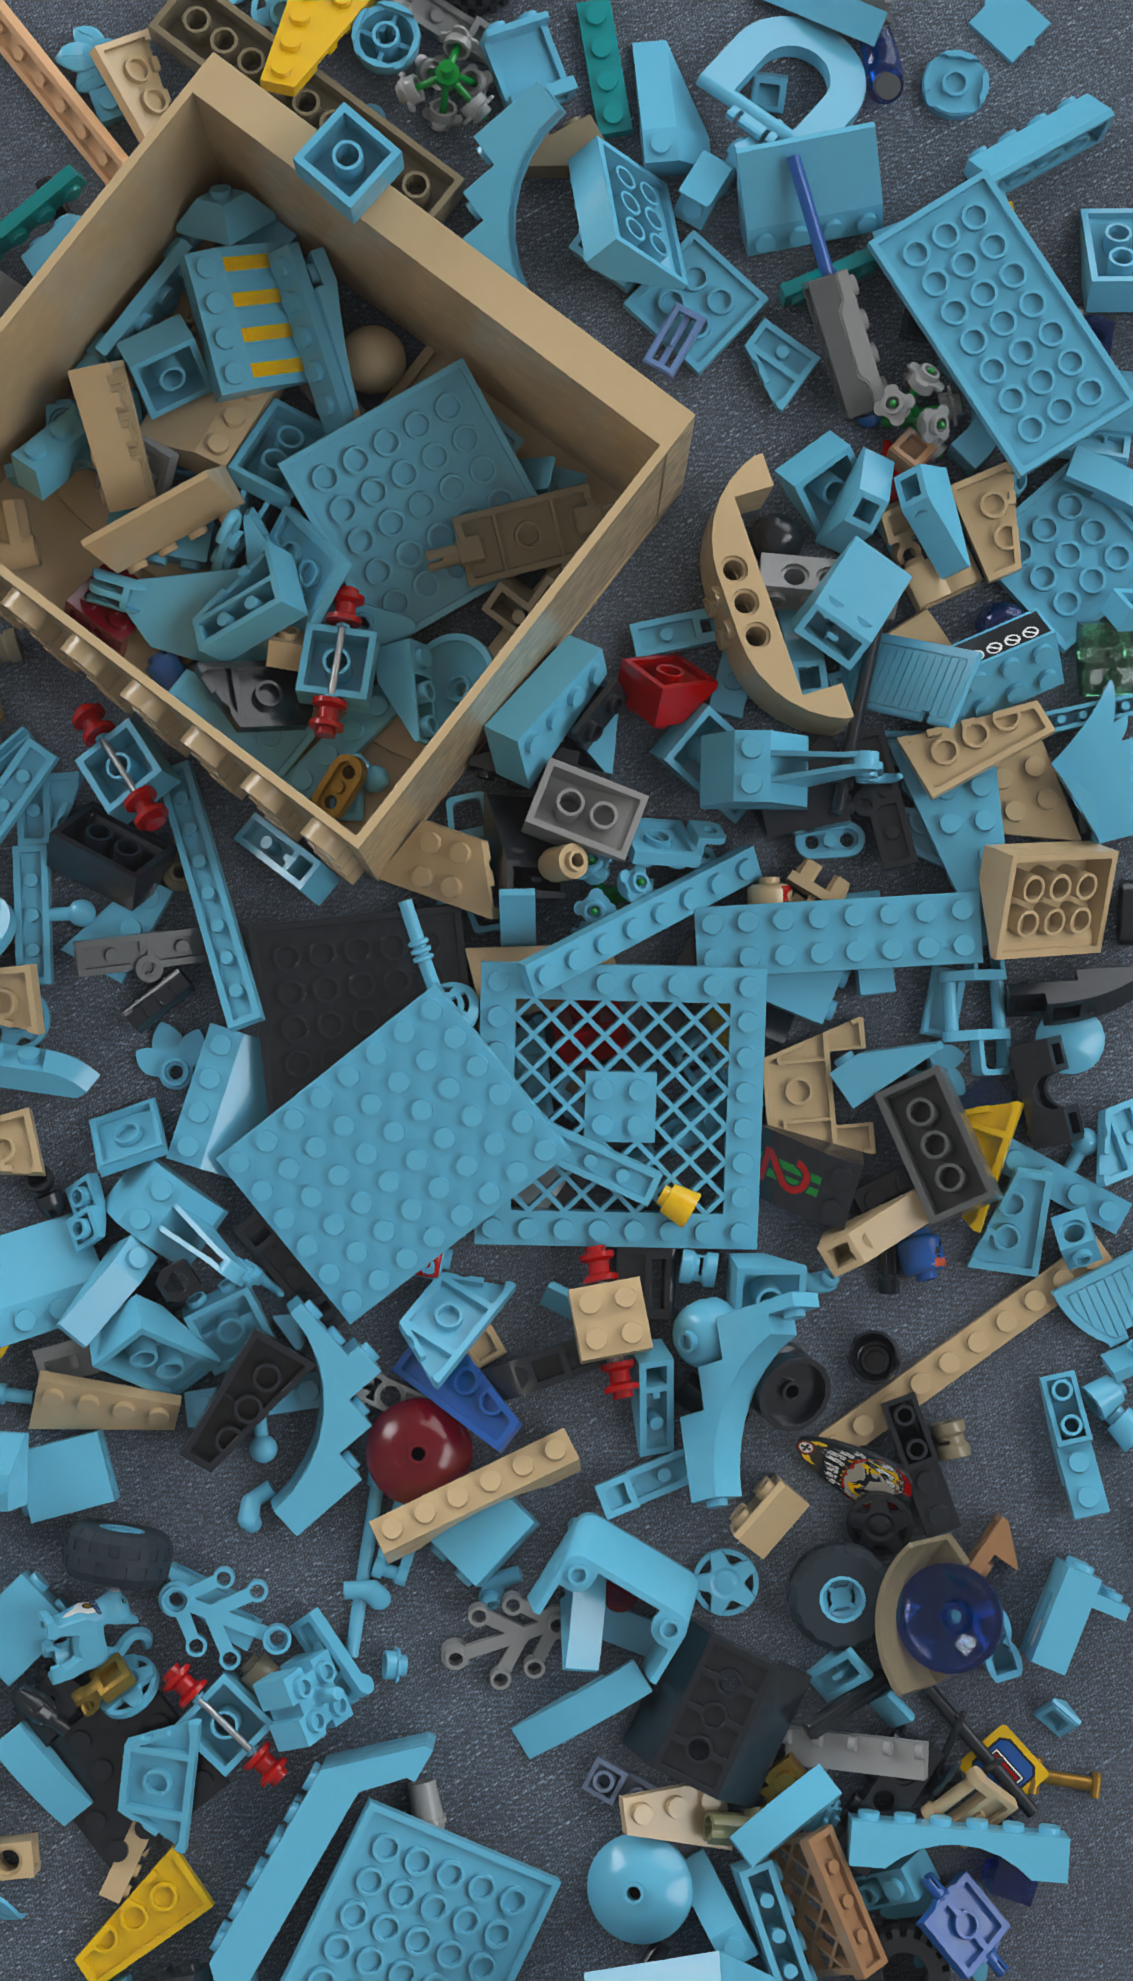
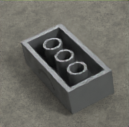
(938, 1146)

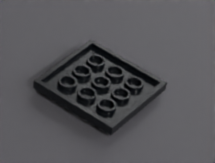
(95, 1758)

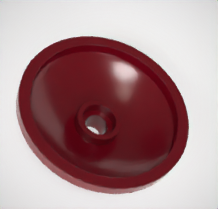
(412, 1425)

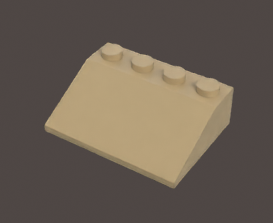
(208, 431)
(165, 520)
(1046, 897)

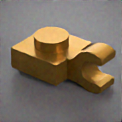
(107, 1683)

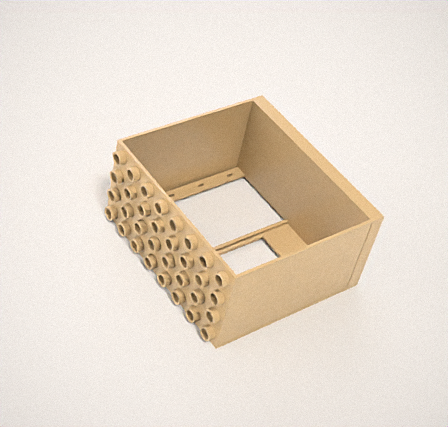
(527, 358)

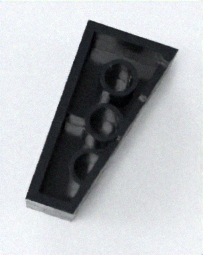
(249, 1390)

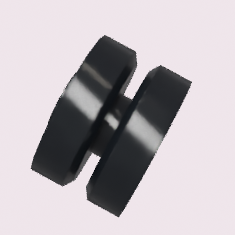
(792, 1390)

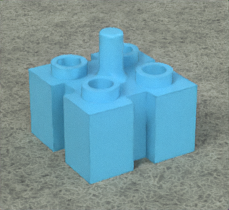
(303, 1700)

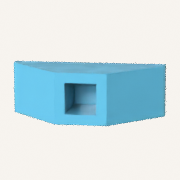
(859, 502)

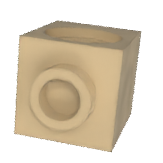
(28, 1851)

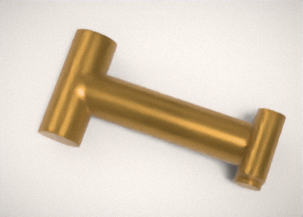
(1070, 1780)

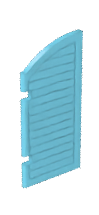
(917, 679)
(1101, 1300)

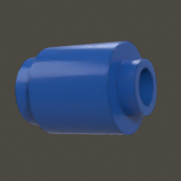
(165, 669)

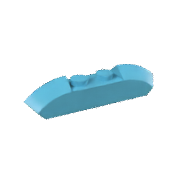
(44, 1071)

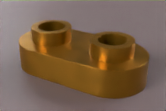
(338, 785)

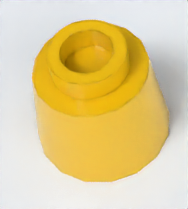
(678, 1203)

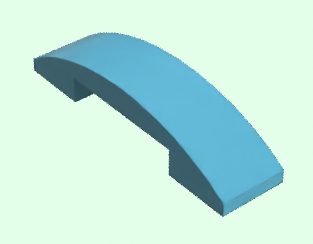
(642, 1483)

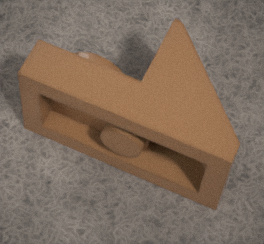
(994, 1541)

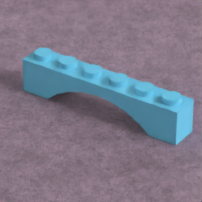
(882, 1840)

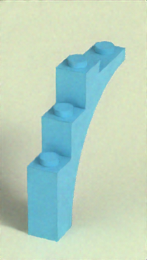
(508, 144)
(326, 1470)

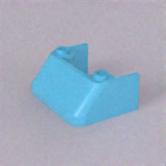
(603, 1548)

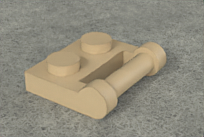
(988, 1803)

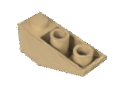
(871, 1233)

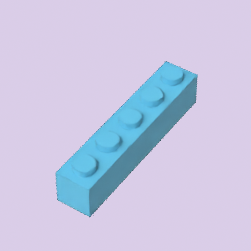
(1075, 716)

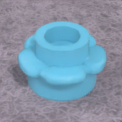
(394, 1665)

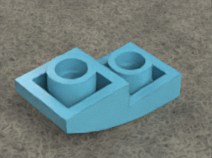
(89, 1211)

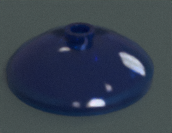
(927, 1623)

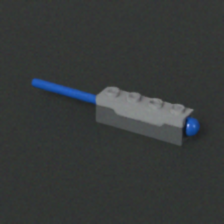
(839, 320)

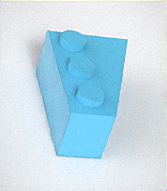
(253, 608)

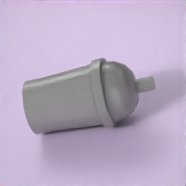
(426, 1801)

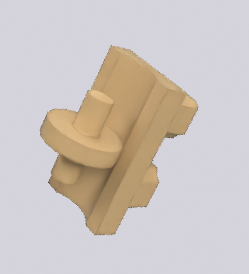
(803, 881)

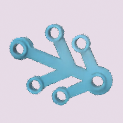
(219, 1615)

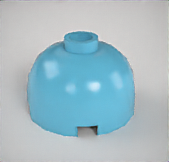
(386, 38)
(696, 1331)

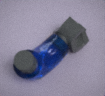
(883, 62)

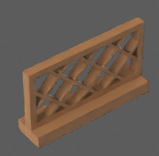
(838, 1898)

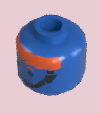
(921, 1255)

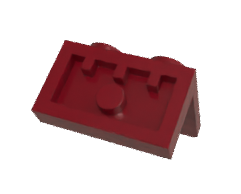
(103, 622)

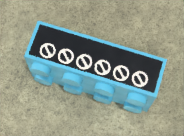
(1016, 664)

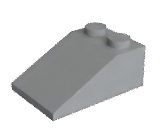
(584, 811)

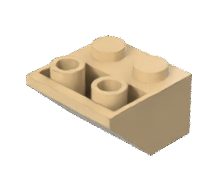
(767, 1515)

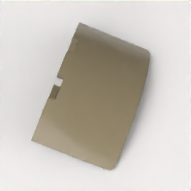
(901, 1669)

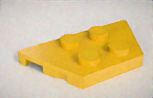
(994, 1131)

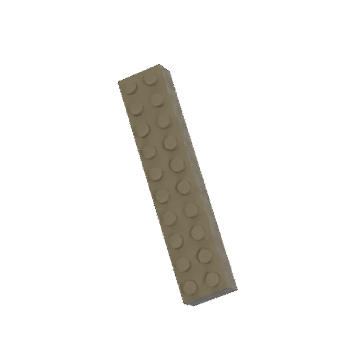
(198, 27)

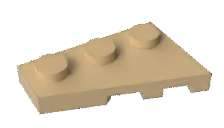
(669, 1814)

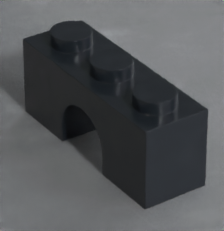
(1046, 1121)

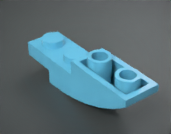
(1072, 1445)

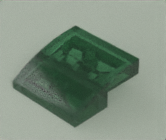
(1103, 656)

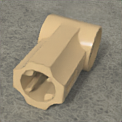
(18, 544)

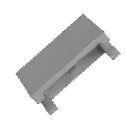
(65, 1359)

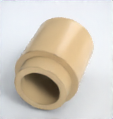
(563, 863)

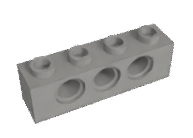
(793, 579)

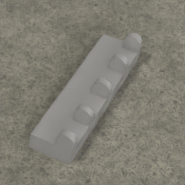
(860, 1753)

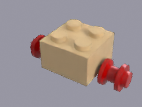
(610, 1321)

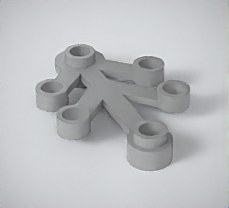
(512, 1635)

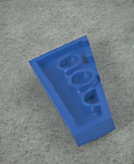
(467, 1398)

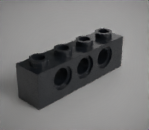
(902, 1790)

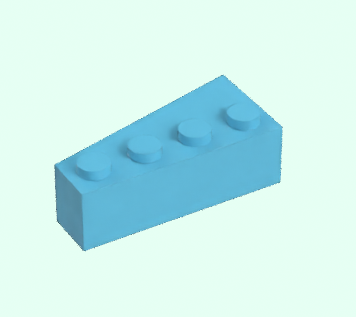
(543, 710)

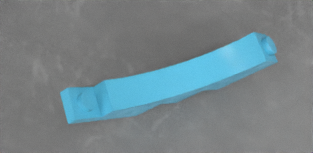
(714, 1435)

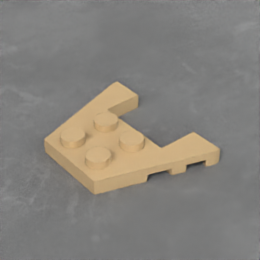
(801, 1089)

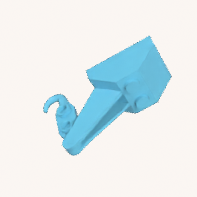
(255, 470)
(772, 770)
(178, 1221)

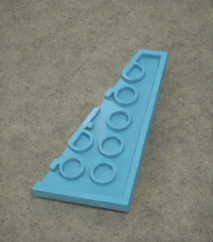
(958, 824)

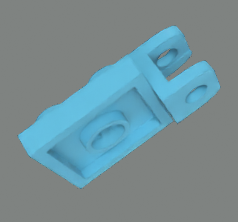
(673, 845)

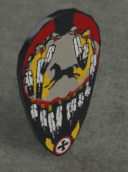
(855, 1469)

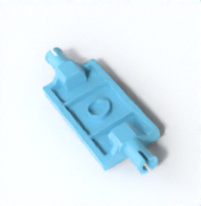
(149, 307)

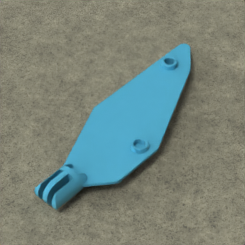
(167, 604)

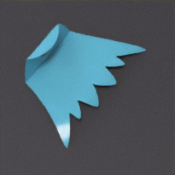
(1099, 771)

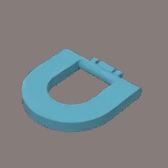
(787, 38)

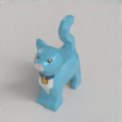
(84, 1630)

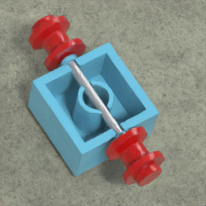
(337, 664)
(124, 767)
(230, 1722)

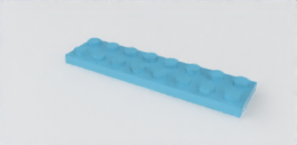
(842, 933)

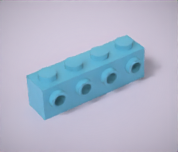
(771, 1920)

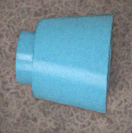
(1103, 1396)
(1121, 1427)

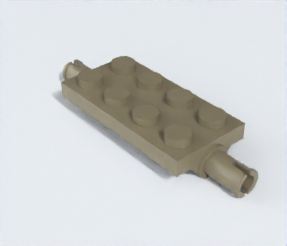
(520, 535)

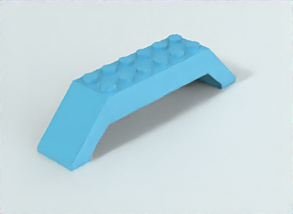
(300, 1845)

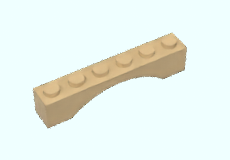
(435, 1512)

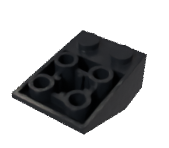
(515, 853)

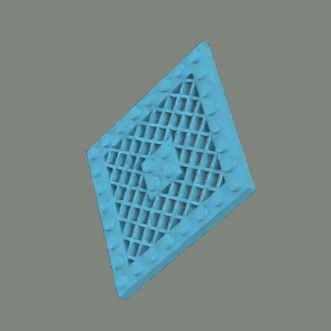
(623, 1102)

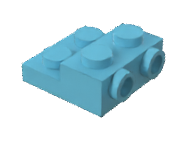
(225, 1319)

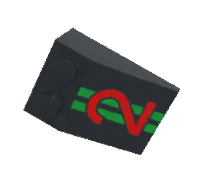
(808, 1175)

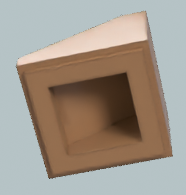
(910, 451)

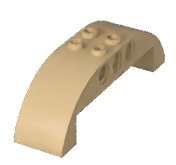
(746, 617)

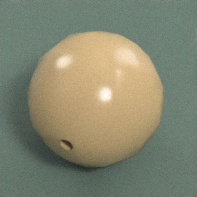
(375, 359)

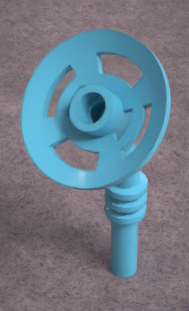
(426, 966)

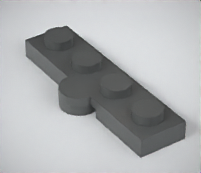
(140, 952)

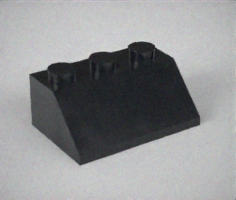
(110, 855)

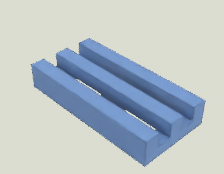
(660, 366)

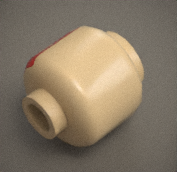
(769, 891)

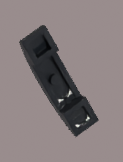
(285, 1267)

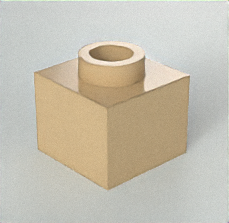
(285, 649)

